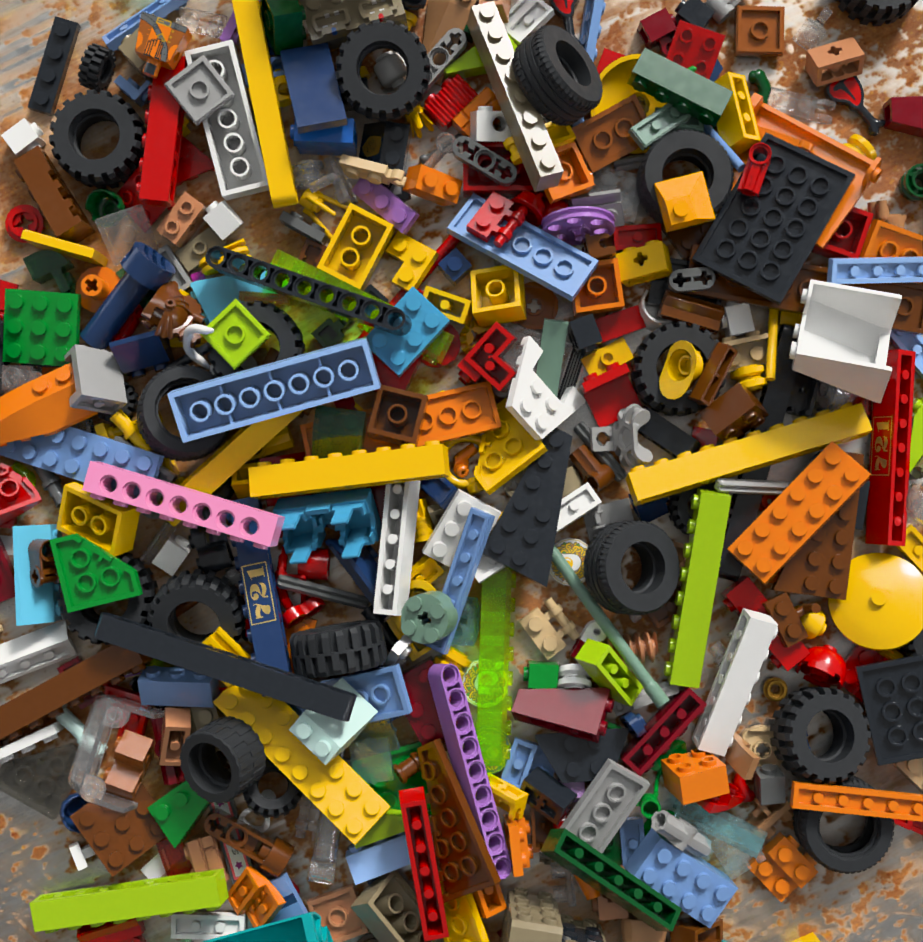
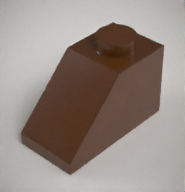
(694, 931)

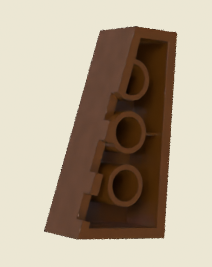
(53, 196)

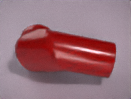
(743, 788)

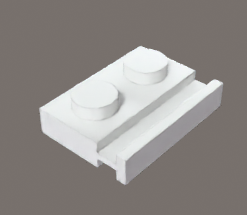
(527, 18)

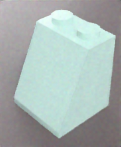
(329, 736)

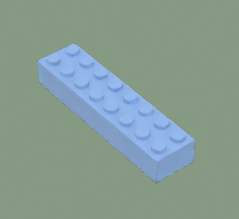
(274, 389)

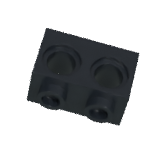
(584, 335)

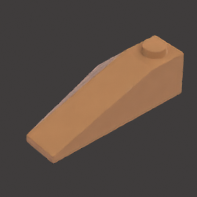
(442, 17)

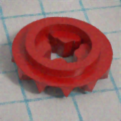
(15, 219)

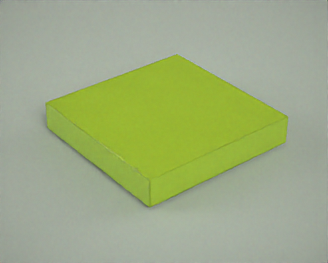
(236, 334)

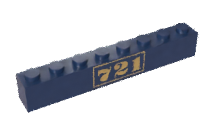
(261, 599)

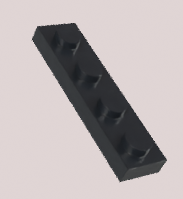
(54, 66)

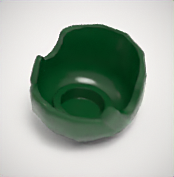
(103, 202)

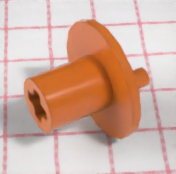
(95, 286)

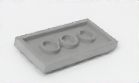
(605, 805)

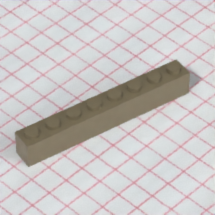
(521, 117)

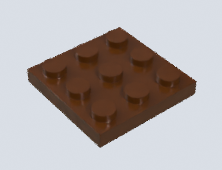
(116, 835)

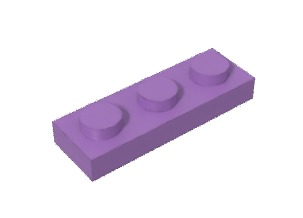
(386, 204)

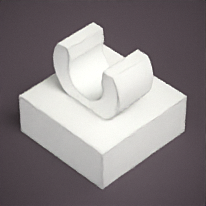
(80, 854)

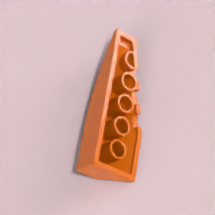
(40, 407)

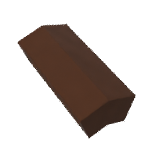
(691, 310)
(713, 374)

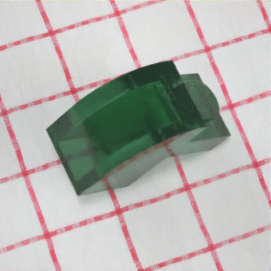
(50, 265)

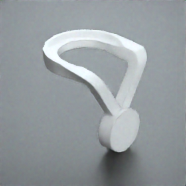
(267, 794)

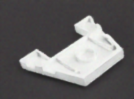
(533, 401)

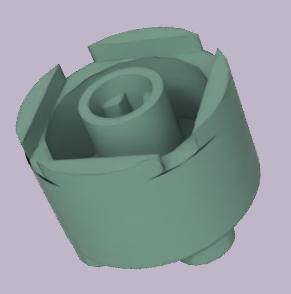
(427, 605)

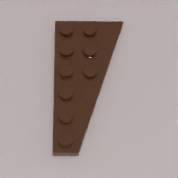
(825, 559)

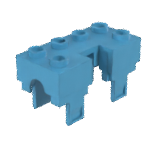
(306, 517)

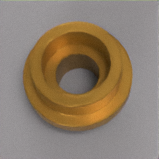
(782, 689)

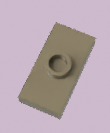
(197, 248)

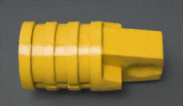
(423, 522)

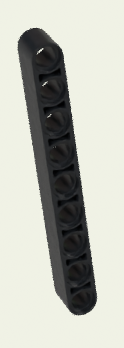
(316, 297)

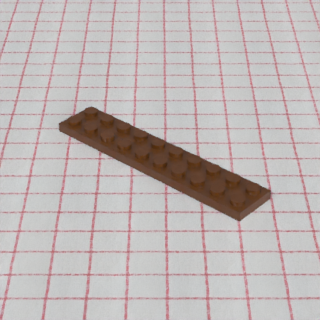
(908, 318)

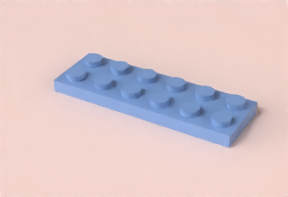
(530, 253)
(381, 688)

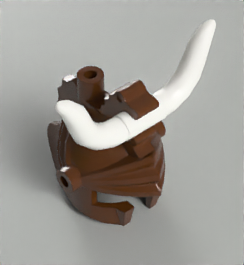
(175, 317)

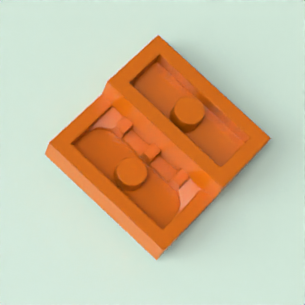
(255, 897)

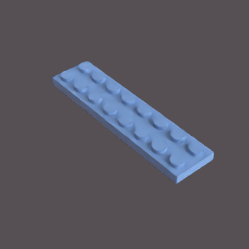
(74, 448)

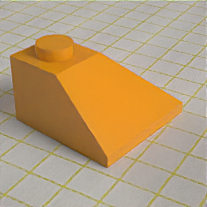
(684, 201)

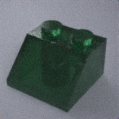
(337, 431)

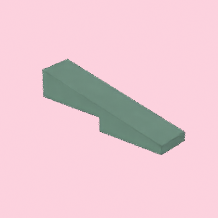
(553, 346)

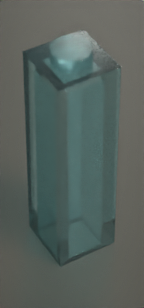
(724, 827)

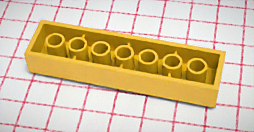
(330, 787)

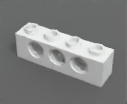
(482, 125)

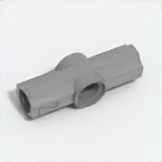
(681, 833)

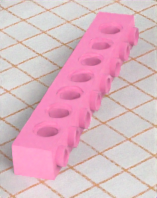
(99, 481)

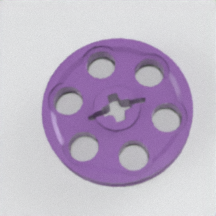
(574, 222)

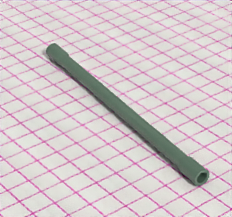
(650, 686)

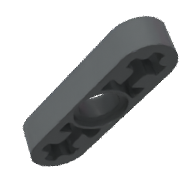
(503, 163)

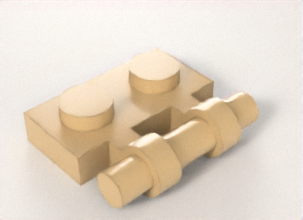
(543, 633)

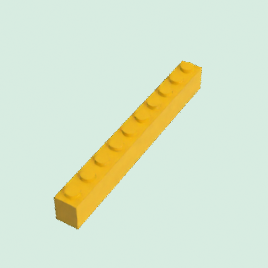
(747, 454)

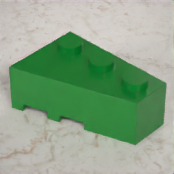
(178, 812)

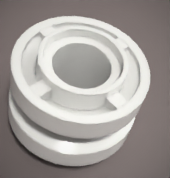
(573, 677)

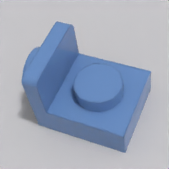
(133, 90)

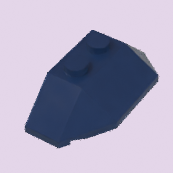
(361, 569)

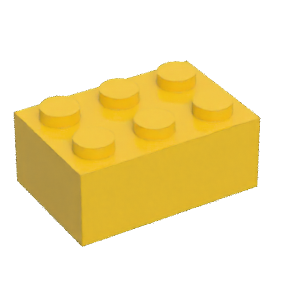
(356, 247)
(97, 520)

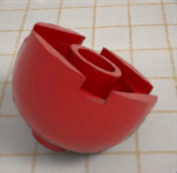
(823, 667)

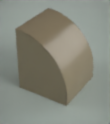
(573, 480)

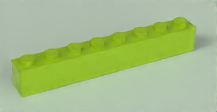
(697, 588)
(129, 900)

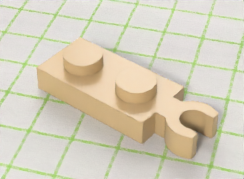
(372, 171)

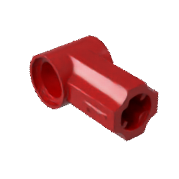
(755, 170)

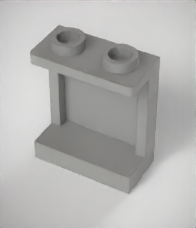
(97, 380)

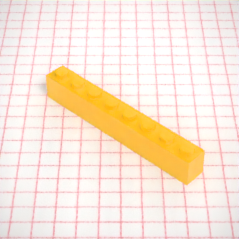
(349, 471)

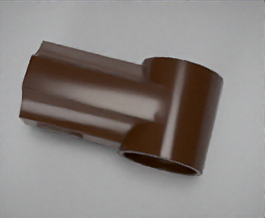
(594, 473)

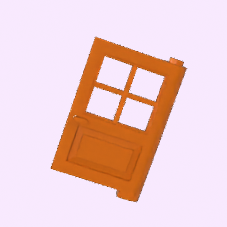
(825, 148)

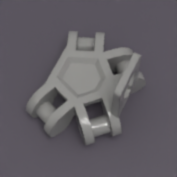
(625, 437)

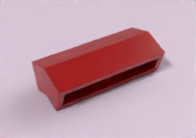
(111, 932)

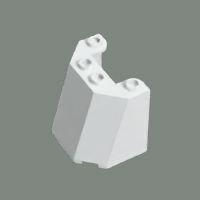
(845, 337)

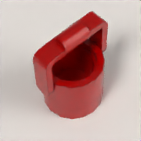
(316, 567)

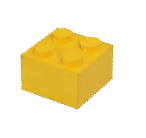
(497, 295)

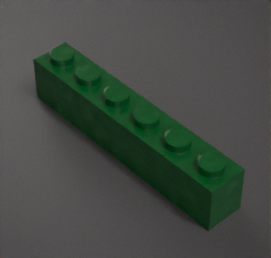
(611, 880)

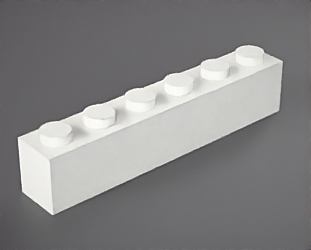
(396, 547)
(734, 682)

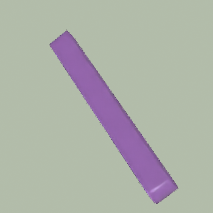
(469, 757)

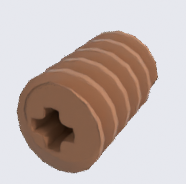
(640, 646)

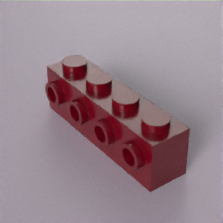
(662, 730)

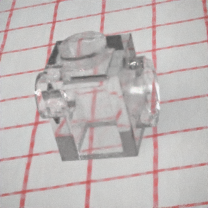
(15, 375)

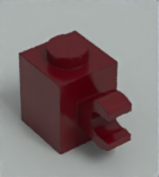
(658, 30)

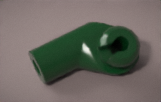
(762, 82)

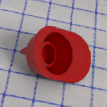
(534, 205)

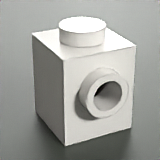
(23, 137)
(222, 219)
(737, 319)
(172, 554)

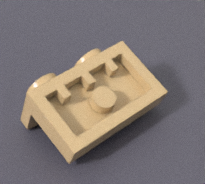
(750, 349)

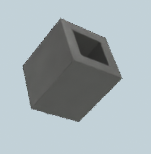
(769, 784)

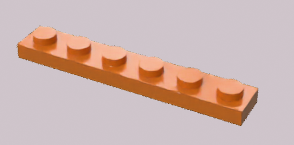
(857, 801)

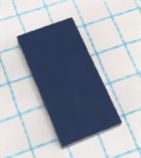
(313, 88)

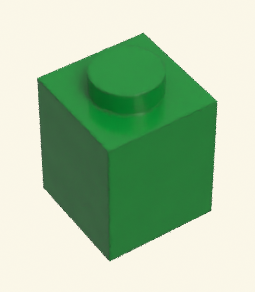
(541, 674)

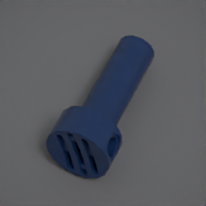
(144, 272)

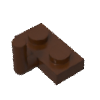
(788, 618)

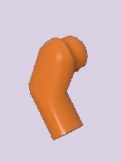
(461, 460)

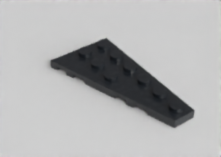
(529, 523)

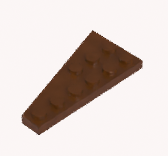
(455, 834)

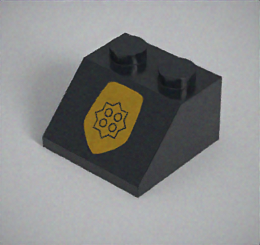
(386, 143)

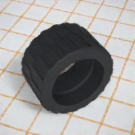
(206, 772)

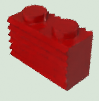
(448, 102)

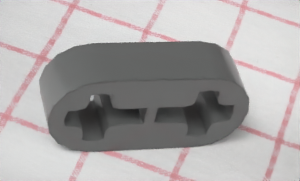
(691, 286)

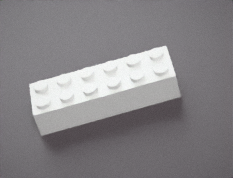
(232, 128)

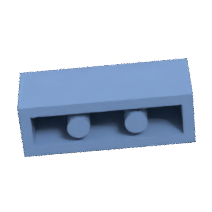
(176, 687)

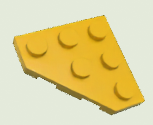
(505, 451)

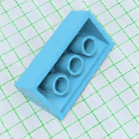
(33, 603)

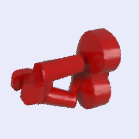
(297, 613)

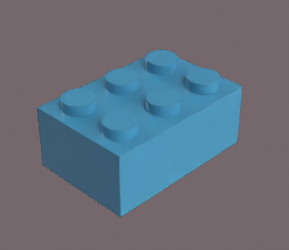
(402, 351)

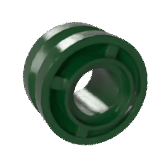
(908, 185)

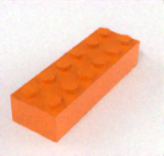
(799, 513)

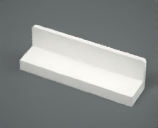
(35, 651)

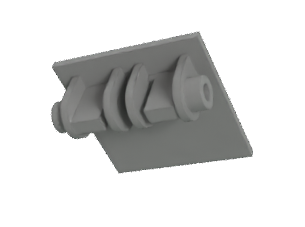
(607, 514)

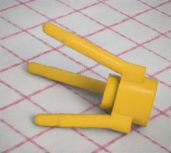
(314, 203)

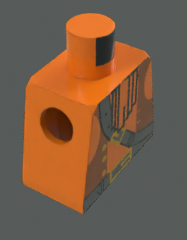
(160, 43)

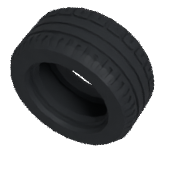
(151, 426)
(847, 859)

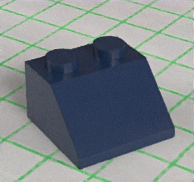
(142, 354)

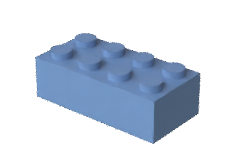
(682, 878)

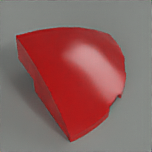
(16, 494)

